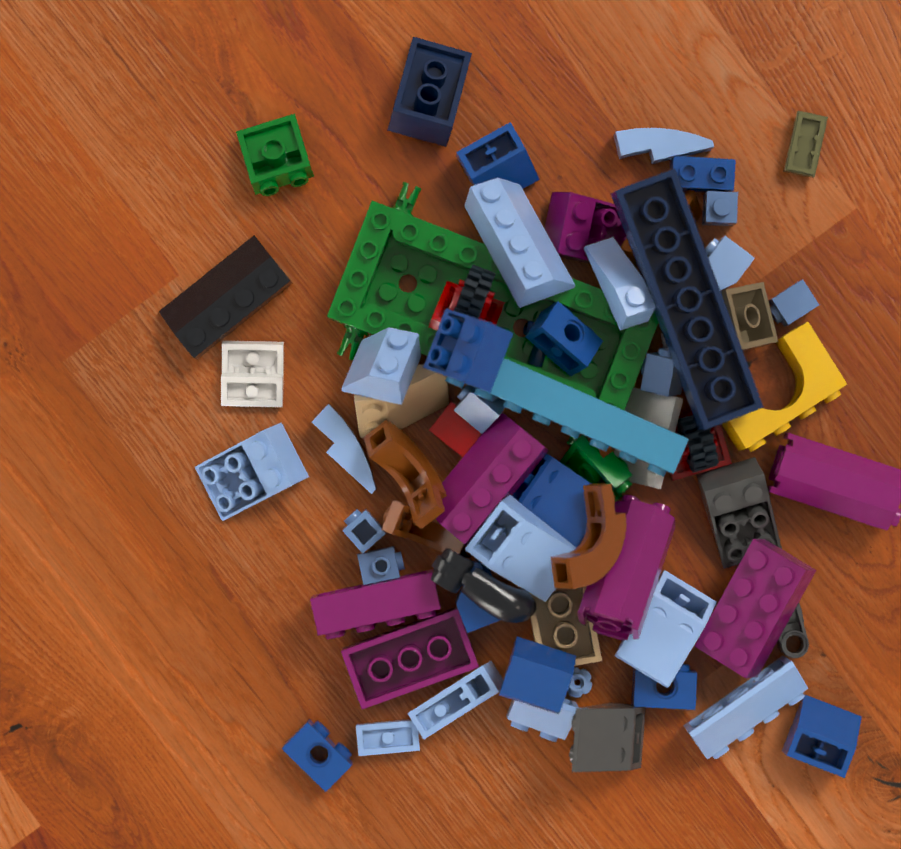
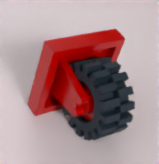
(469, 298)
(704, 449)

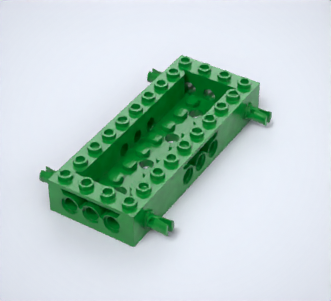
(399, 245)

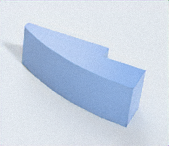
(660, 143)
(346, 447)

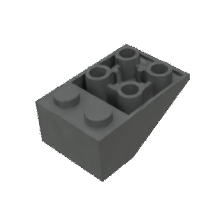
(738, 508)
(607, 738)

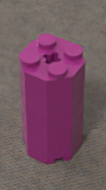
(837, 482)
(623, 596)

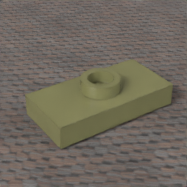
(805, 144)

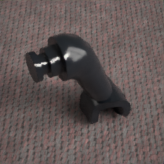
(488, 593)

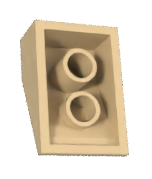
(424, 396)

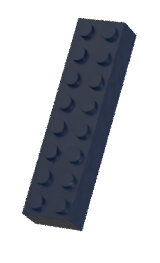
(687, 300)

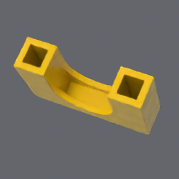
(815, 381)

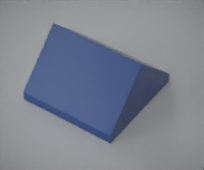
(538, 675)

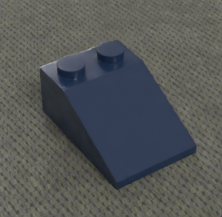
(429, 91)

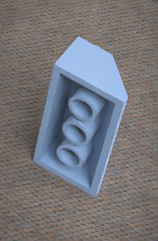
(517, 241)
(746, 707)

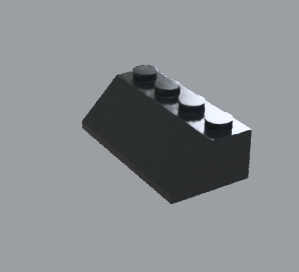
(225, 297)

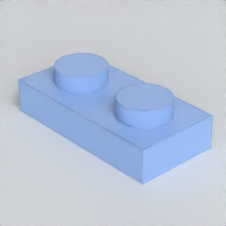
(387, 737)

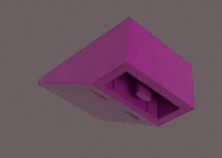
(581, 221)

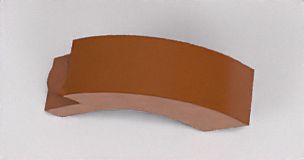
(410, 469)
(399, 522)
(600, 544)

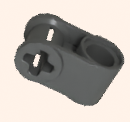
(794, 627)

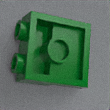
(275, 155)
(591, 466)

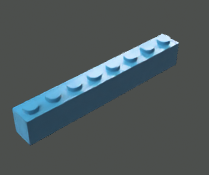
(585, 416)

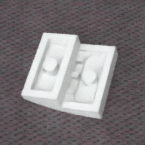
(252, 373)

